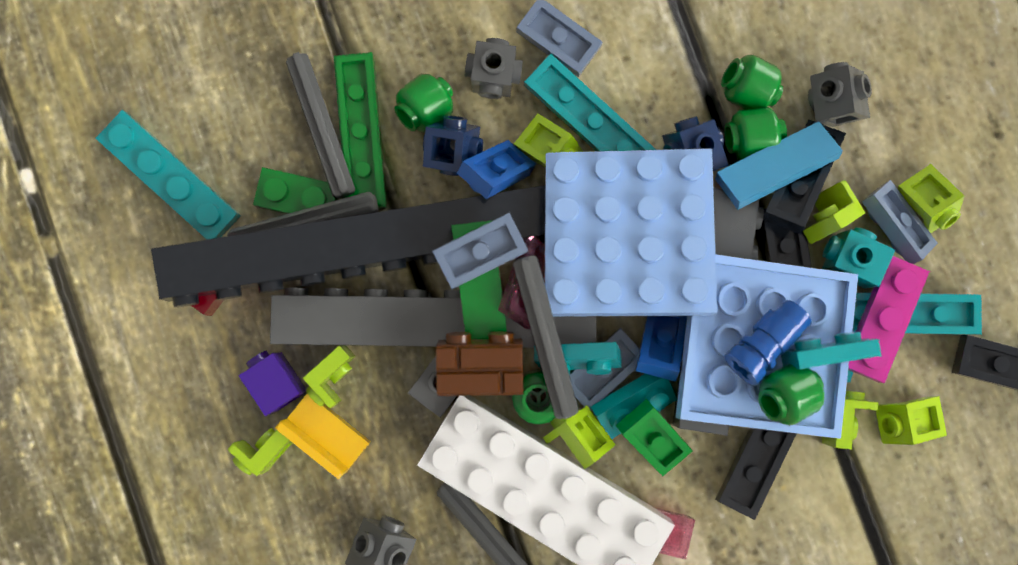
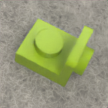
(545, 137)
(933, 198)
(836, 210)
(331, 368)
(911, 421)
(850, 423)
(583, 436)
(271, 448)

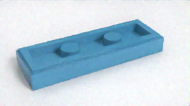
(778, 165)

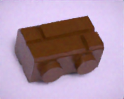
(479, 365)

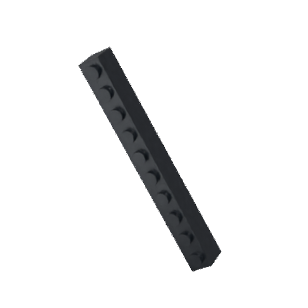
(331, 247)

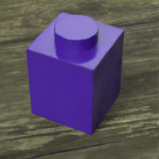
(272, 382)

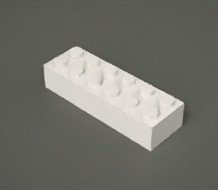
(543, 489)

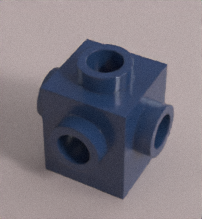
(697, 135)
(450, 143)

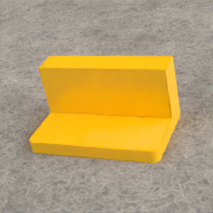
(323, 436)

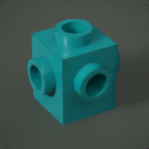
(859, 254)

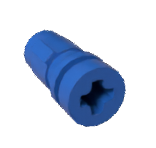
(770, 339)

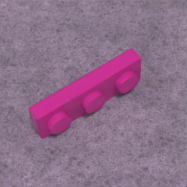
(888, 316)

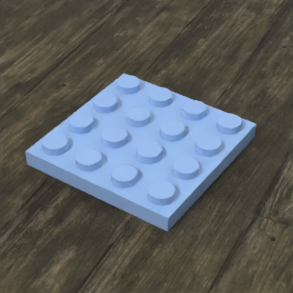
(630, 233)
(745, 293)

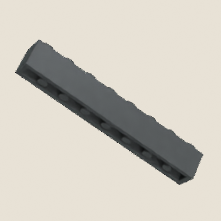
(390, 320)

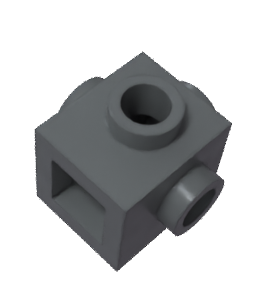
(493, 82)
(839, 95)
(381, 543)

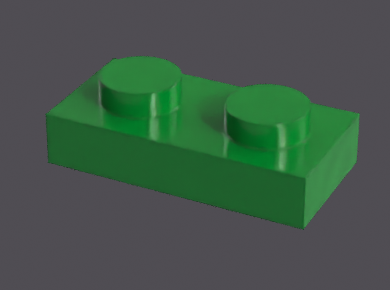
(290, 192)
(654, 437)

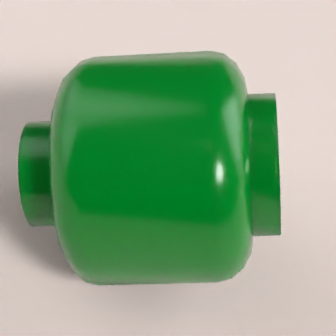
(752, 83)
(423, 102)
(753, 131)
(791, 394)
(533, 410)

